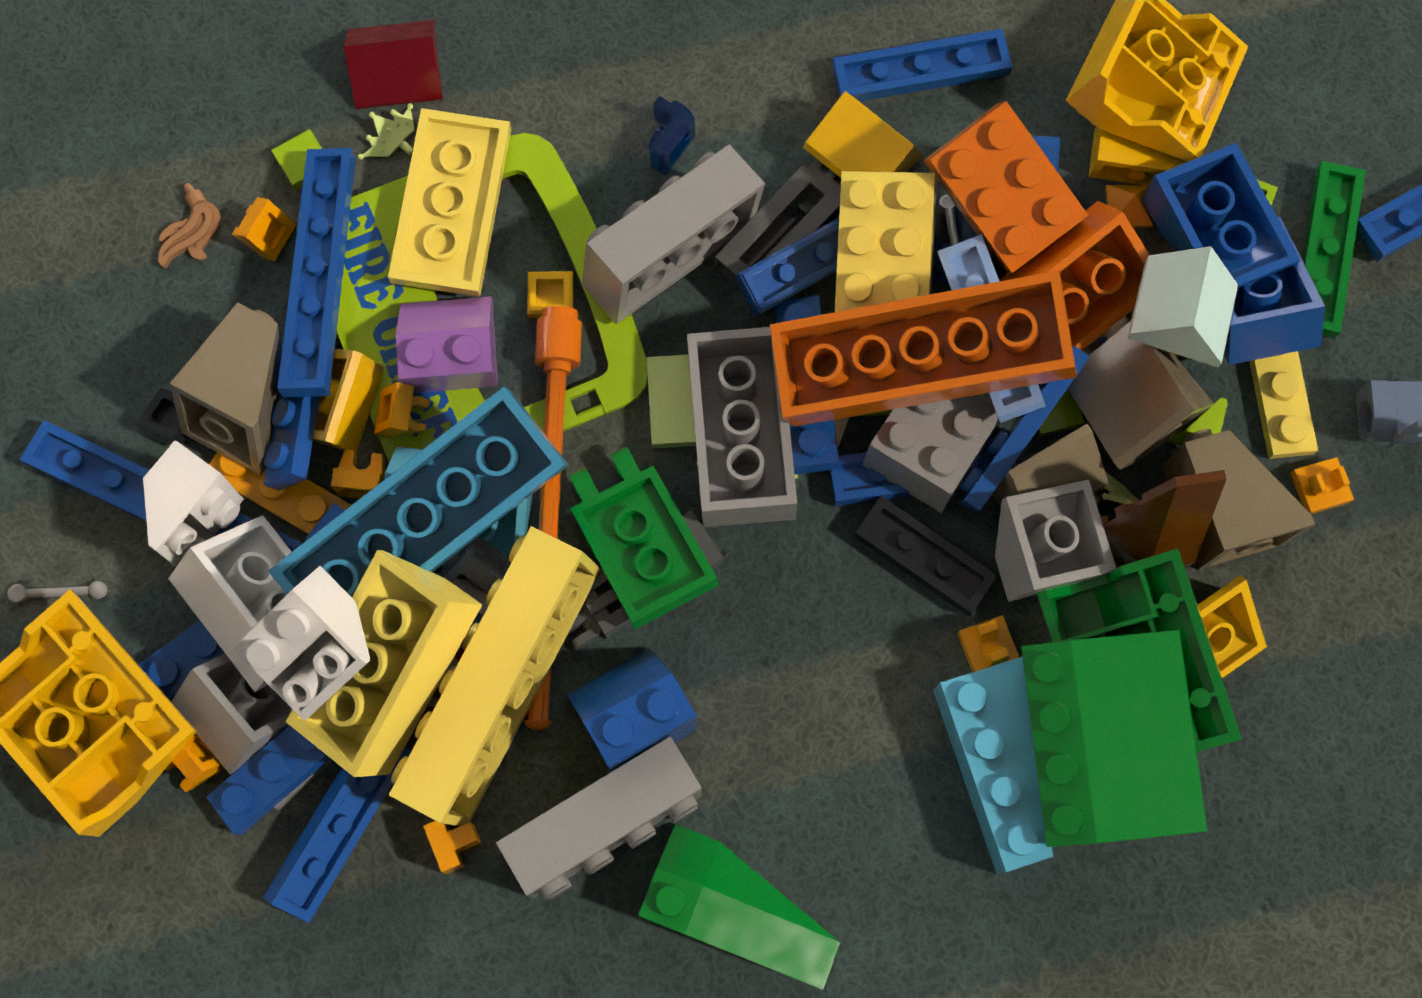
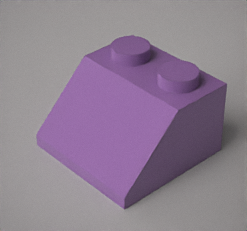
(447, 345)

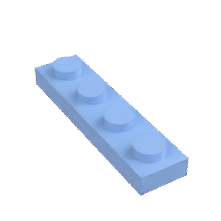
(968, 266)

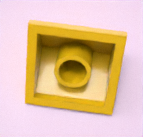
(859, 141)
(347, 408)
(1232, 625)

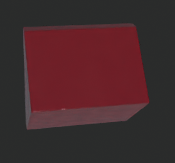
(393, 64)

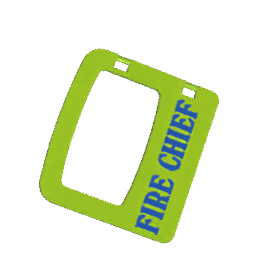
(372, 304)

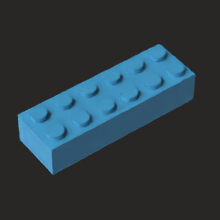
(435, 498)

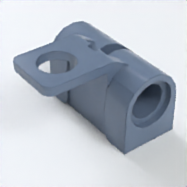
(1390, 411)

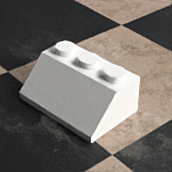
(231, 585)

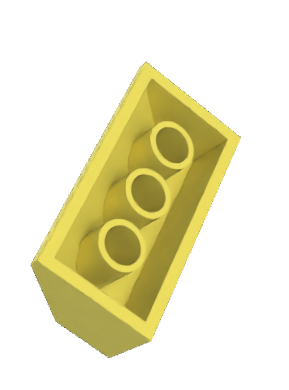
(411, 634)

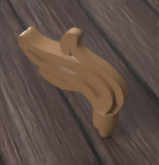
(192, 232)

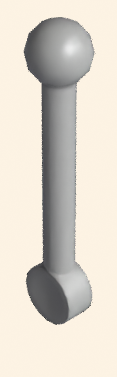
(948, 208)
(18, 593)

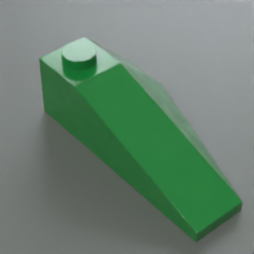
(727, 904)

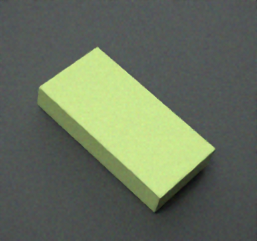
(670, 401)

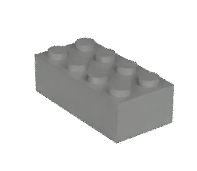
(670, 233)
(740, 429)
(933, 446)
(600, 819)

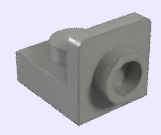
(478, 562)

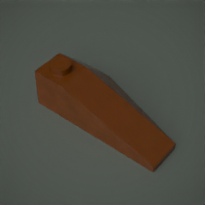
(1166, 519)

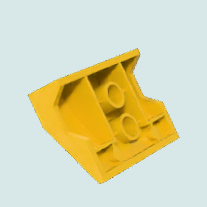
(1158, 76)
(85, 717)

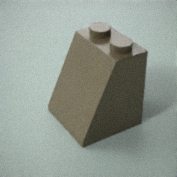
(231, 388)
(1135, 395)
(1253, 507)

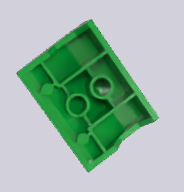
(1149, 599)
(1113, 739)

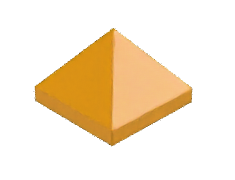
(1129, 200)

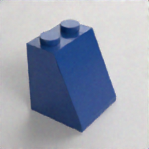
(633, 709)

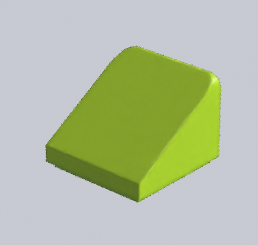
(1209, 419)

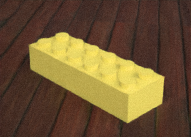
(494, 679)

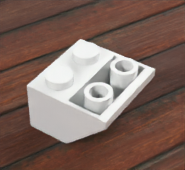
(186, 502)
(308, 643)

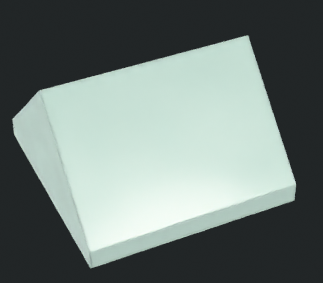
(1185, 304)

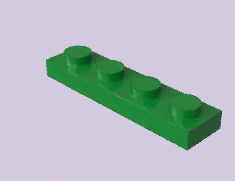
(1332, 236)

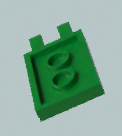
(641, 541)

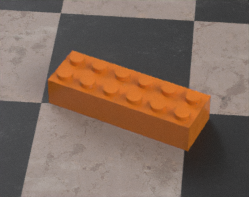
(923, 349)

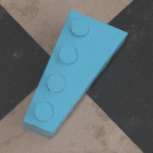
(996, 755)

